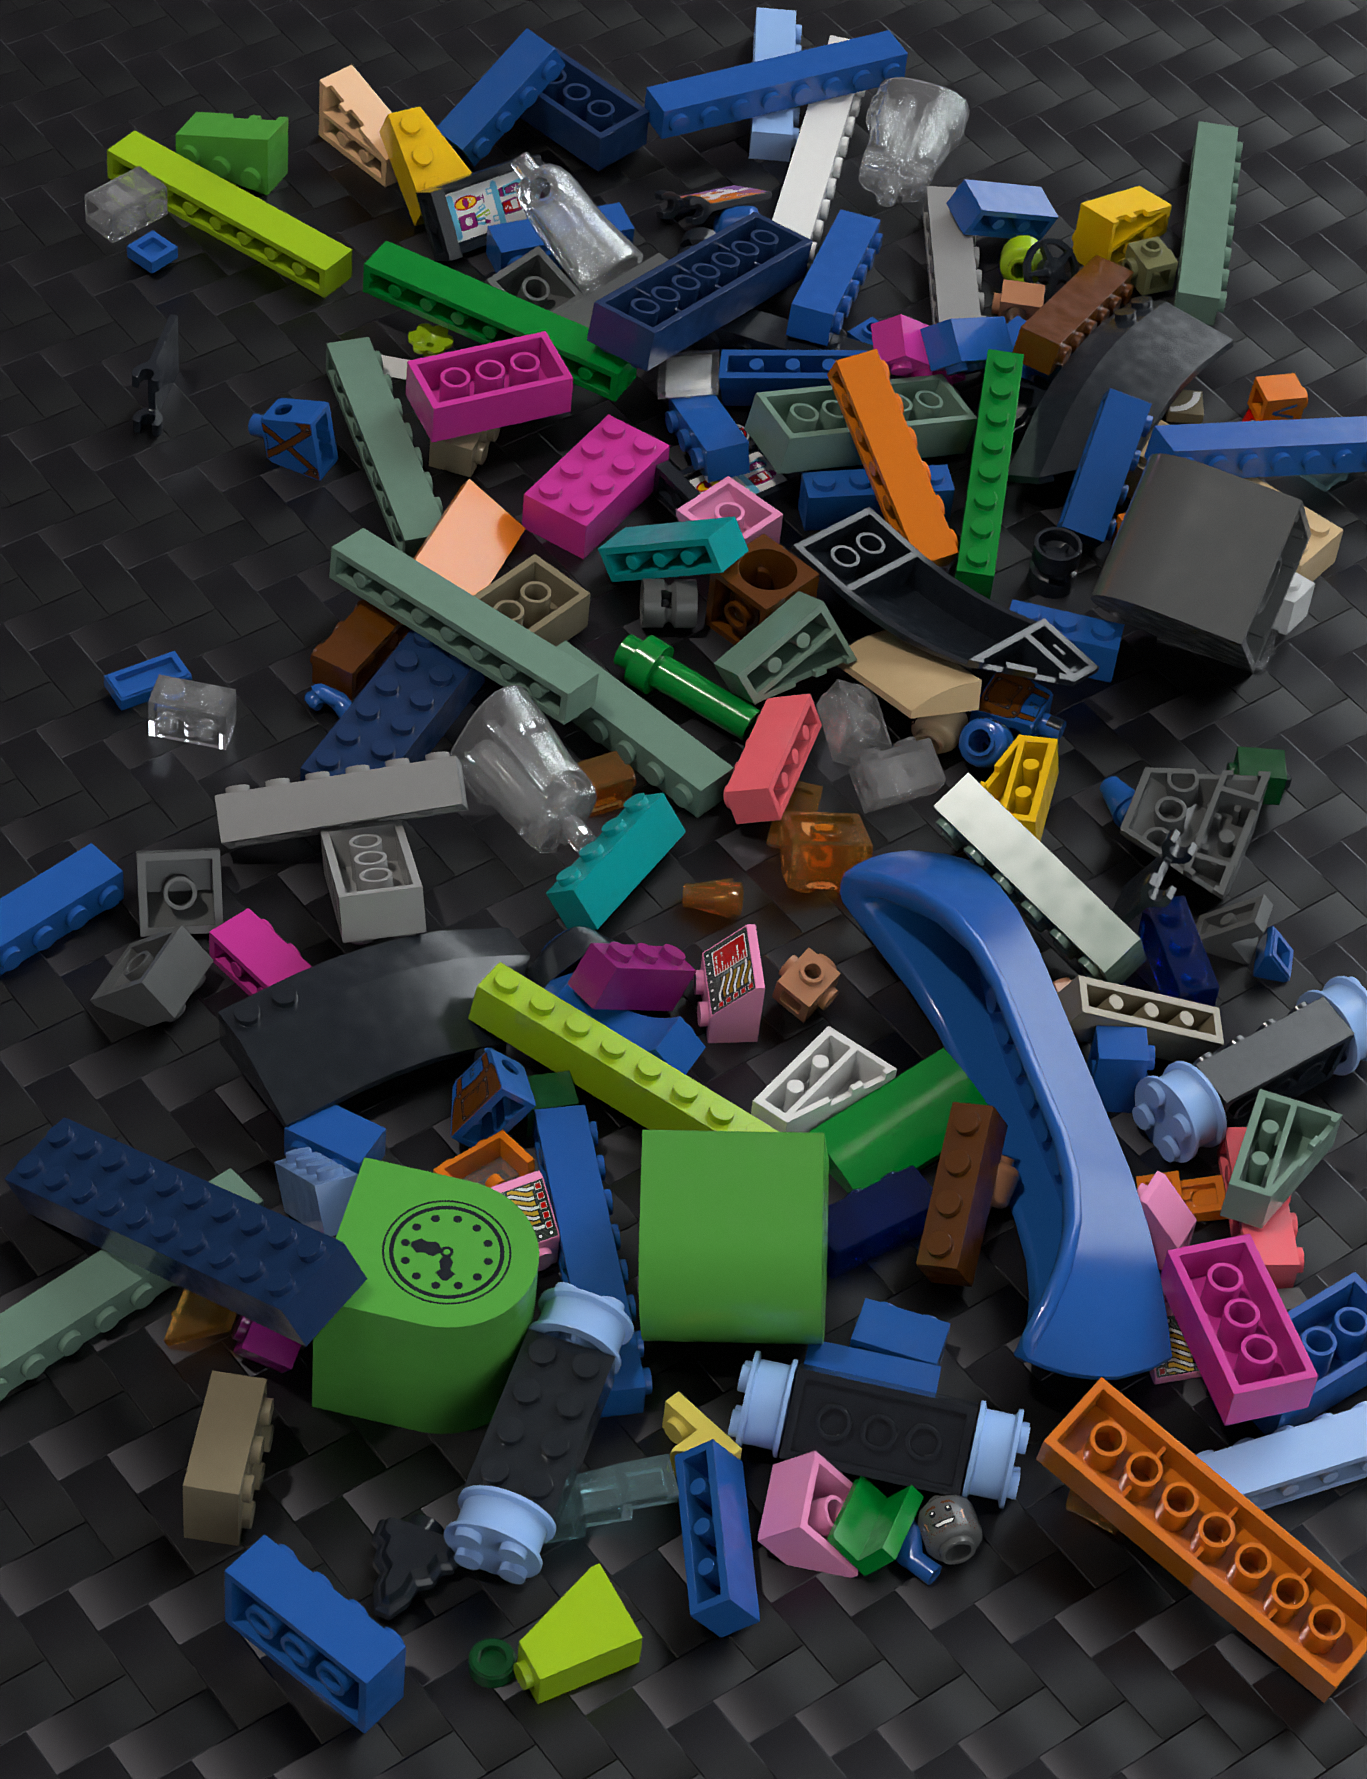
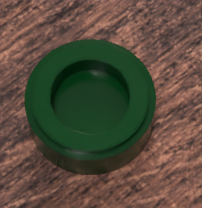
(491, 1663)

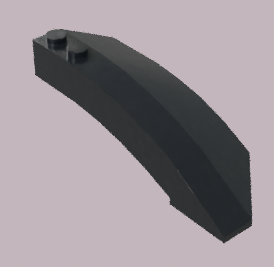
(1140, 351)
(933, 610)

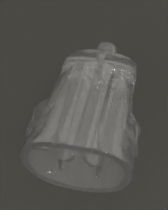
(909, 137)
(573, 226)
(525, 772)

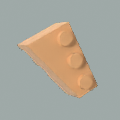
(352, 121)

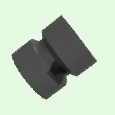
(682, 603)

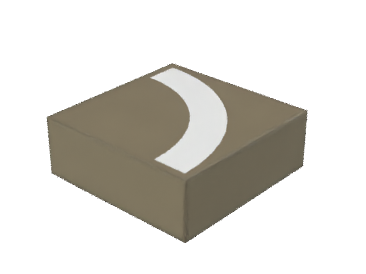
(1186, 408)

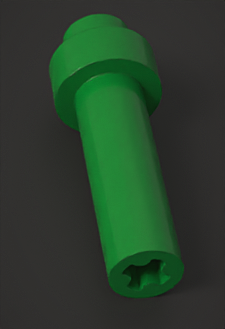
(651, 665)

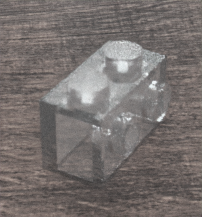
(126, 204)
(192, 712)
(852, 721)
(896, 774)

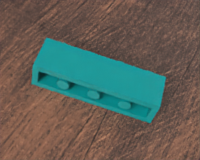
(673, 549)
(616, 861)

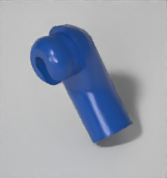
(323, 694)

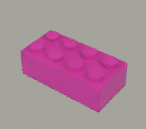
(489, 386)
(594, 486)
(1238, 1329)

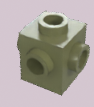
(1152, 265)

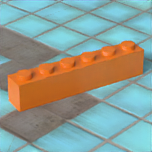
(891, 455)

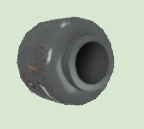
(949, 1528)

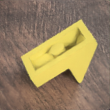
(690, 1427)

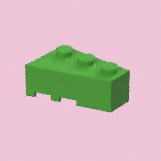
(237, 149)

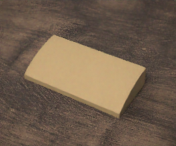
(912, 678)

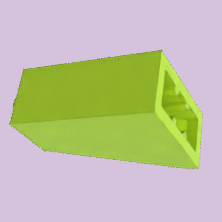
(578, 1640)

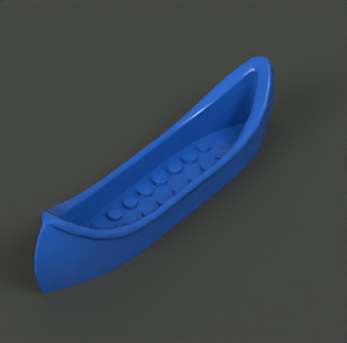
(998, 1015)

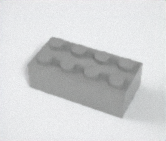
(373, 881)

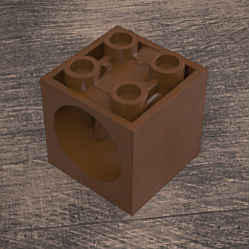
(756, 588)

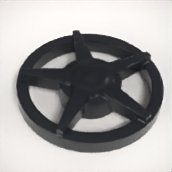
(1050, 269)

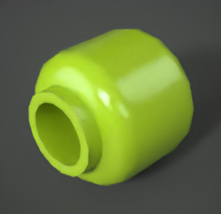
(1013, 257)

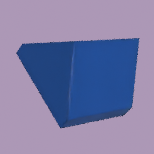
(1273, 957)

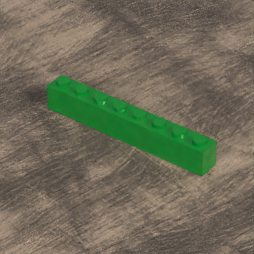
(489, 314)
(989, 471)

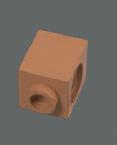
(1018, 299)

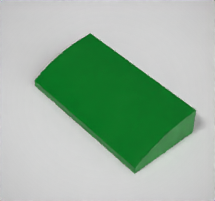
(897, 1123)

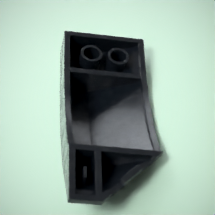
(365, 1018)

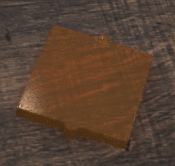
(197, 1319)

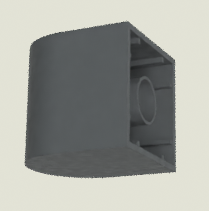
(1203, 559)

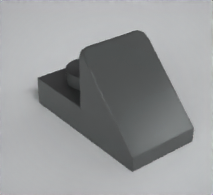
(1235, 929)

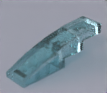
(614, 1492)

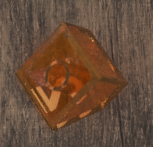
(821, 848)

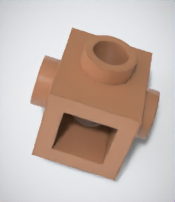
(807, 984)

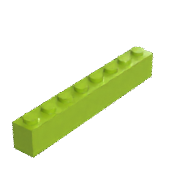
(237, 216)
(600, 1058)

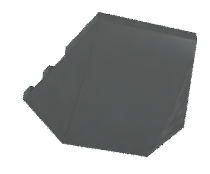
(1207, 809)

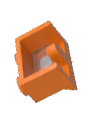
(490, 1162)

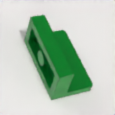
(873, 1526)

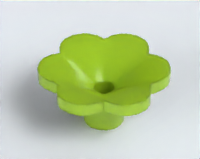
(430, 339)

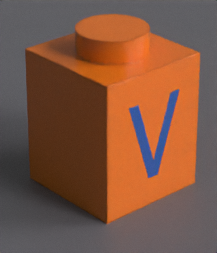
(1277, 397)

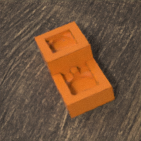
(1201, 1195)

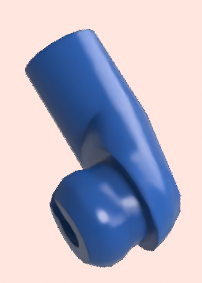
(913, 1558)

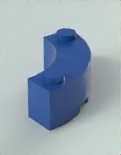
(665, 1038)

